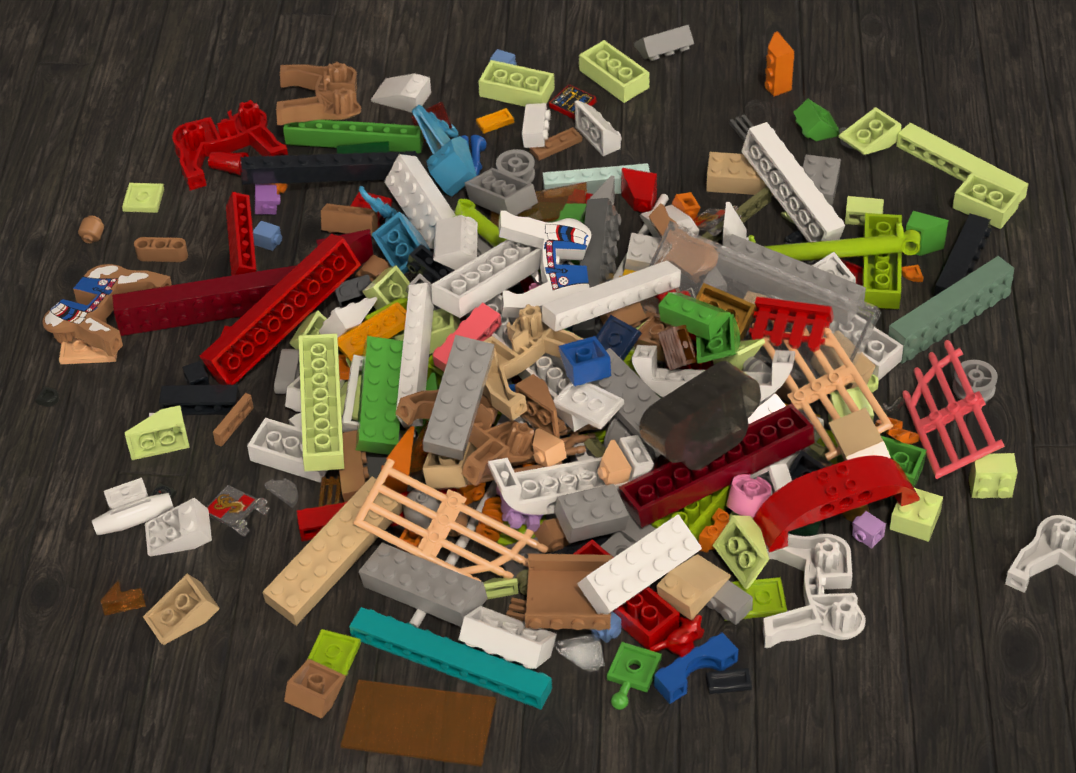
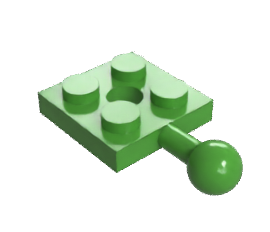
(637, 679)

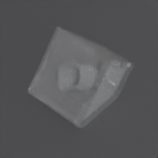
(582, 651)

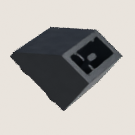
(351, 291)

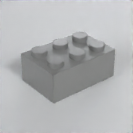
(824, 174)
(591, 513)

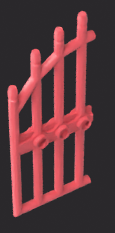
(954, 411)

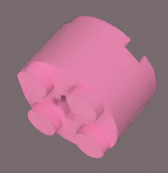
(747, 494)

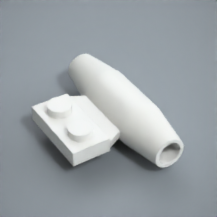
(130, 507)

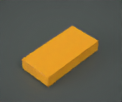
(495, 120)

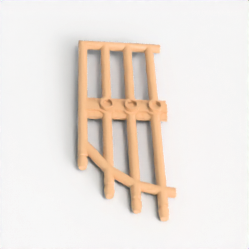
(825, 385)
(442, 523)

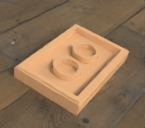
(81, 352)

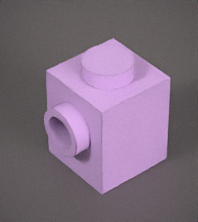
(868, 529)

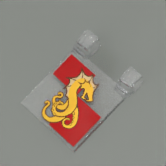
(710, 218)
(234, 506)

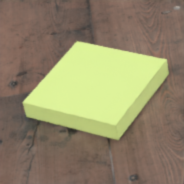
(143, 197)

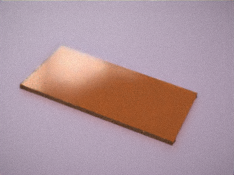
(419, 722)

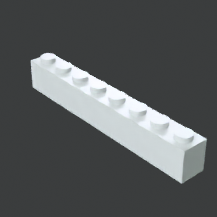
(610, 295)
(416, 344)

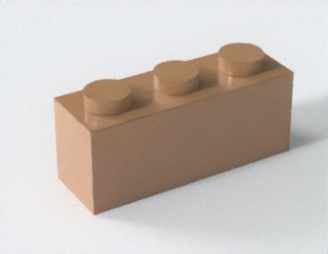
(348, 219)

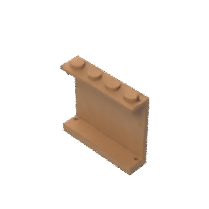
(555, 597)

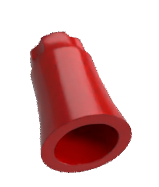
(226, 161)

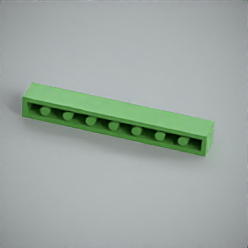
(336, 133)

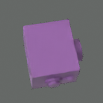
(266, 199)

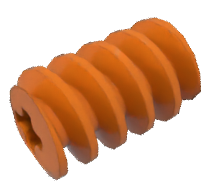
(491, 508)

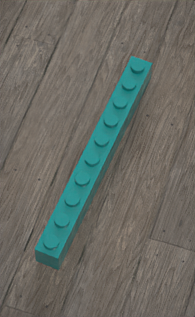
(451, 657)

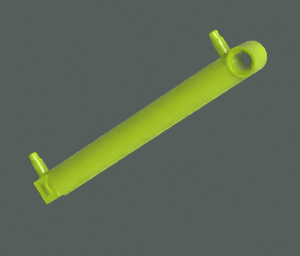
(486, 228)
(852, 247)

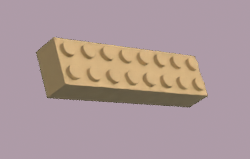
(327, 557)

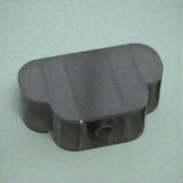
(702, 416)

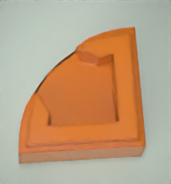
(912, 273)

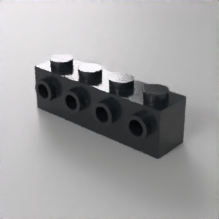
(422, 262)

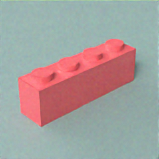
(477, 326)

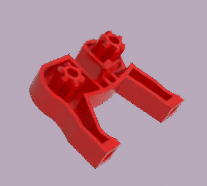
(199, 138)

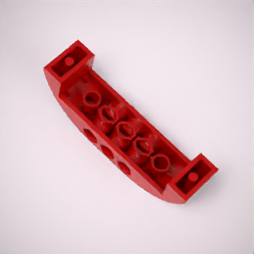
(831, 493)

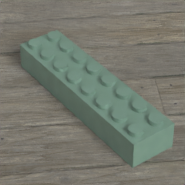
(952, 307)

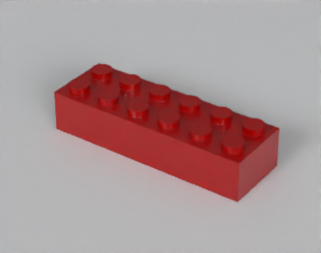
(646, 614)

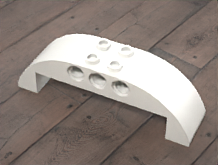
(665, 381)
(537, 489)

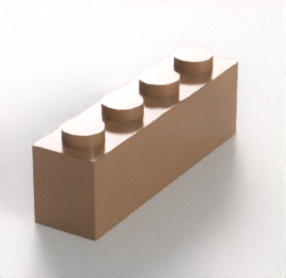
(354, 471)

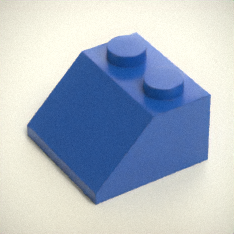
(585, 361)

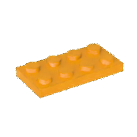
(382, 325)

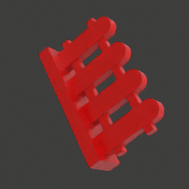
(793, 312)

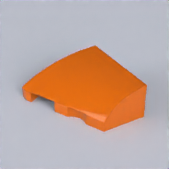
(898, 433)

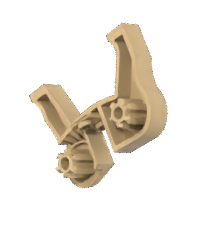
(530, 342)

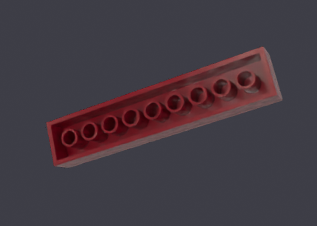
(193, 301)
(677, 486)

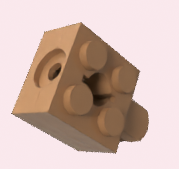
(650, 334)

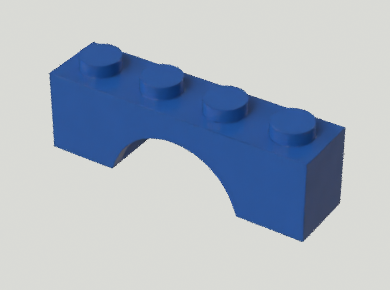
(716, 654)

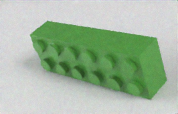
(380, 377)

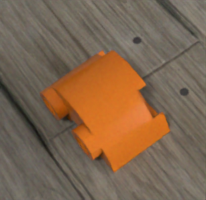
(711, 533)

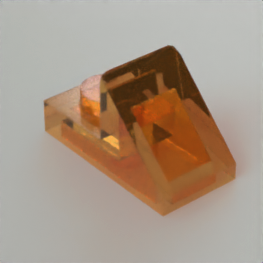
(118, 601)

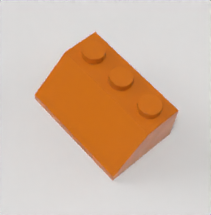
(779, 66)

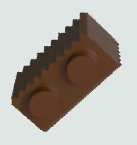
(677, 347)

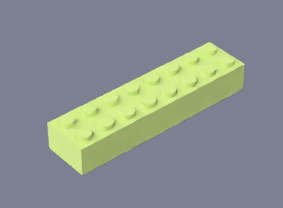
(321, 402)

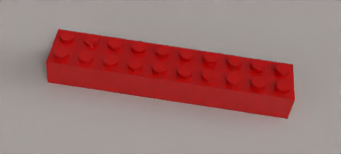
(280, 310)

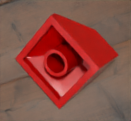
(639, 189)

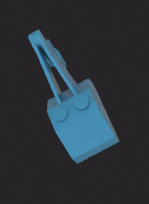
(451, 158)
(397, 235)

